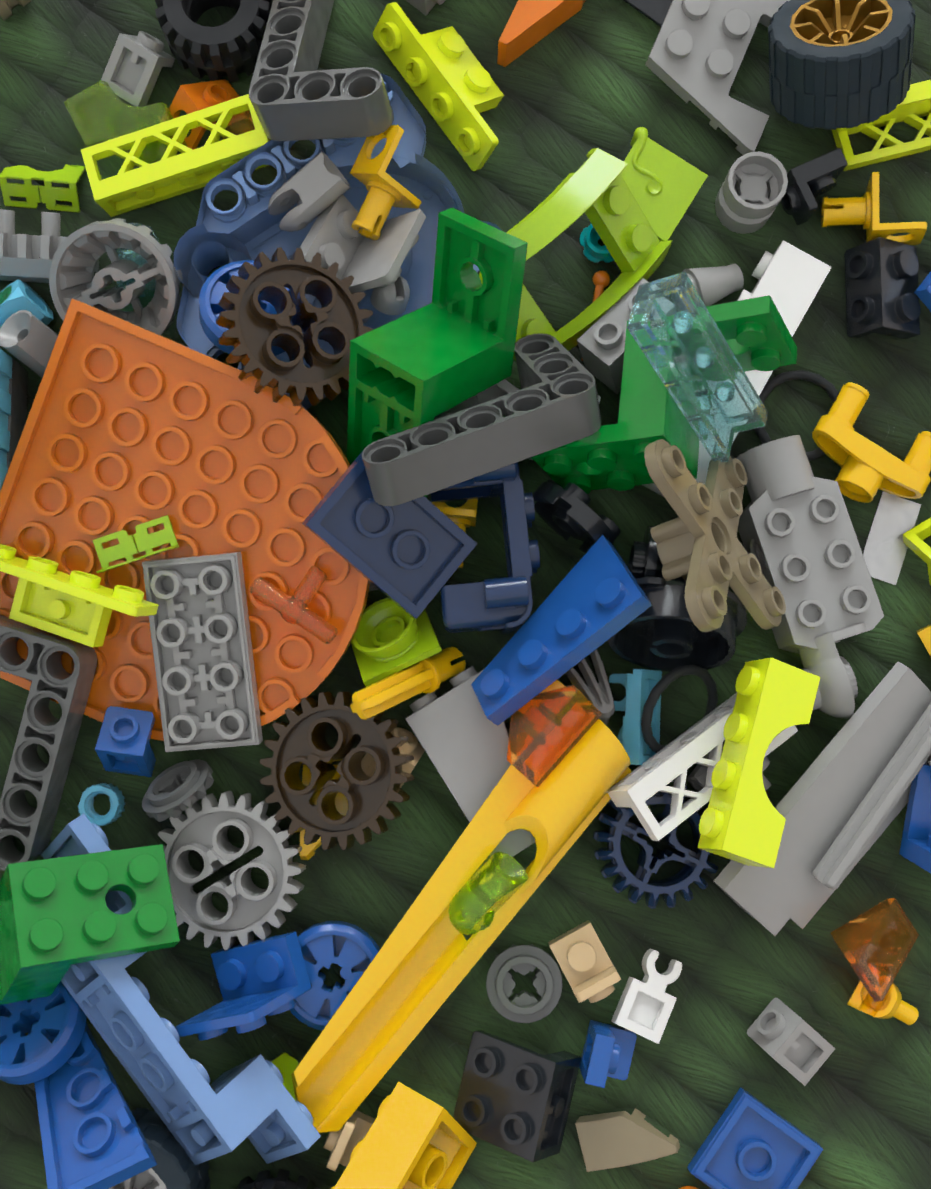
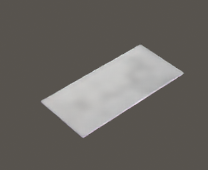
(885, 545)

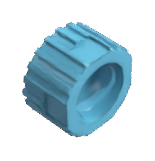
(116, 800)

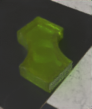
(104, 116)

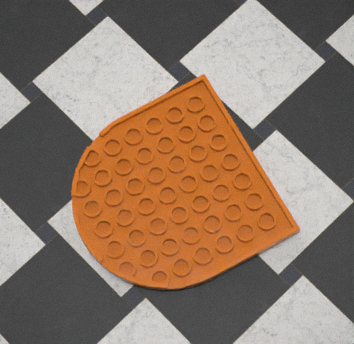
(160, 430)

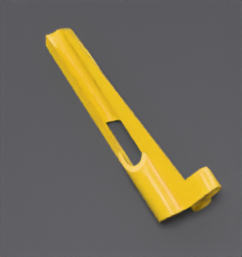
(425, 952)

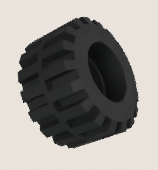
(218, 49)

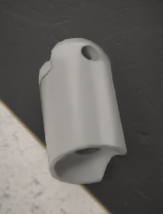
(312, 189)
(28, 340)

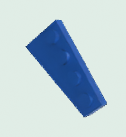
(568, 626)

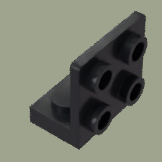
(516, 1096)

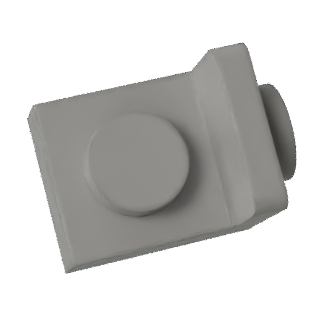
(136, 66)
(790, 1041)

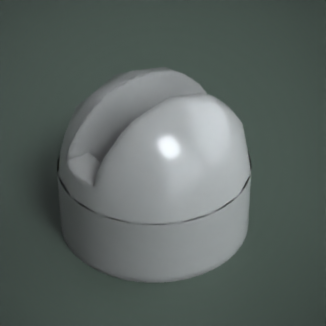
(393, 298)

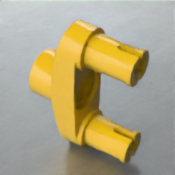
(864, 463)

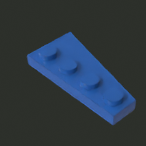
(87, 1125)

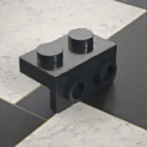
(881, 289)

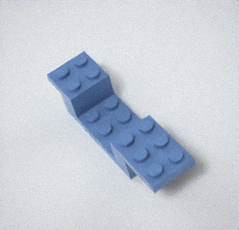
(199, 1115)

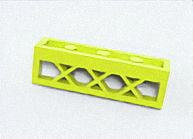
(909, 111)
(174, 172)

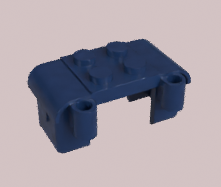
(499, 601)

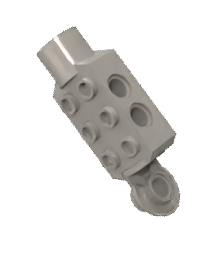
(814, 558)

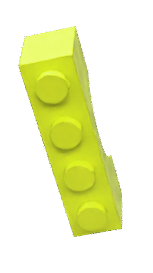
(739, 815)

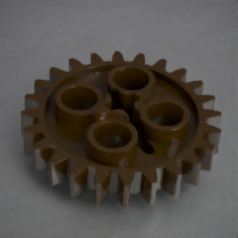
(255, 331)
(367, 796)

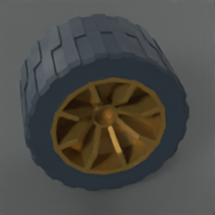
(840, 60)

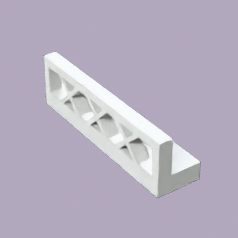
(672, 764)

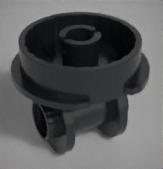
(664, 632)

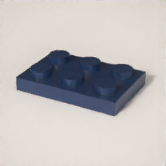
(398, 548)

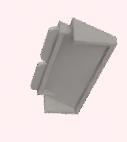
(824, 803)

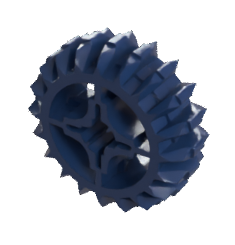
(649, 863)

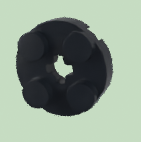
(569, 515)

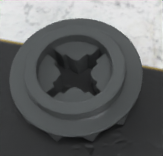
(177, 789)
(524, 1006)

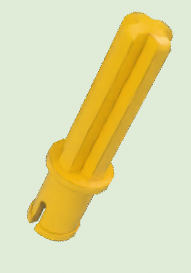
(407, 683)

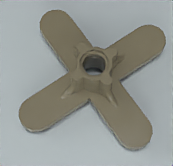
(704, 540)

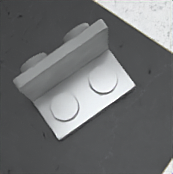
(367, 260)

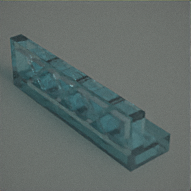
(695, 363)

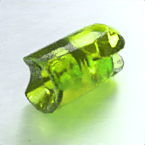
(486, 893)

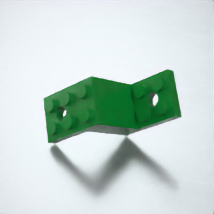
(447, 348)
(649, 413)
(59, 915)

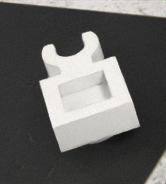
(644, 1004)

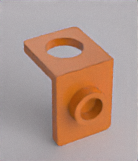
(197, 97)

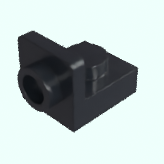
(809, 182)

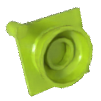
(660, 183)
(391, 640)

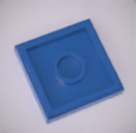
(754, 1149)

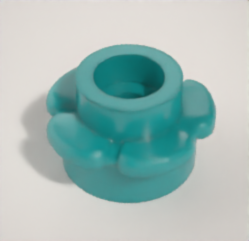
(592, 250)

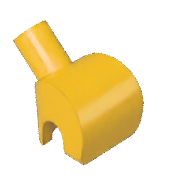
(890, 1007)

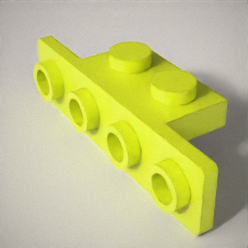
(445, 80)
(65, 603)

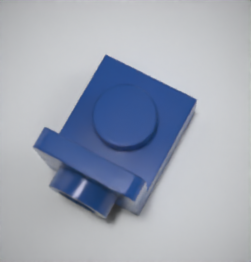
(125, 740)
(606, 1053)

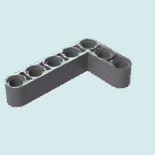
(309, 103)
(549, 411)
(40, 727)

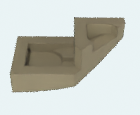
(621, 1140)

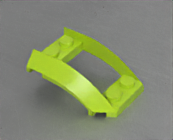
(618, 220)

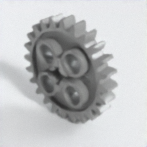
(249, 906)

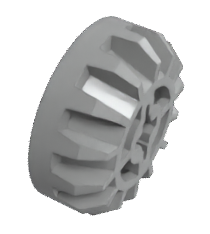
(75, 263)

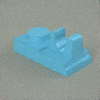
(637, 691)

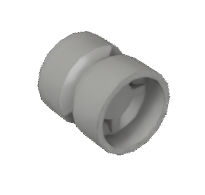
(751, 192)

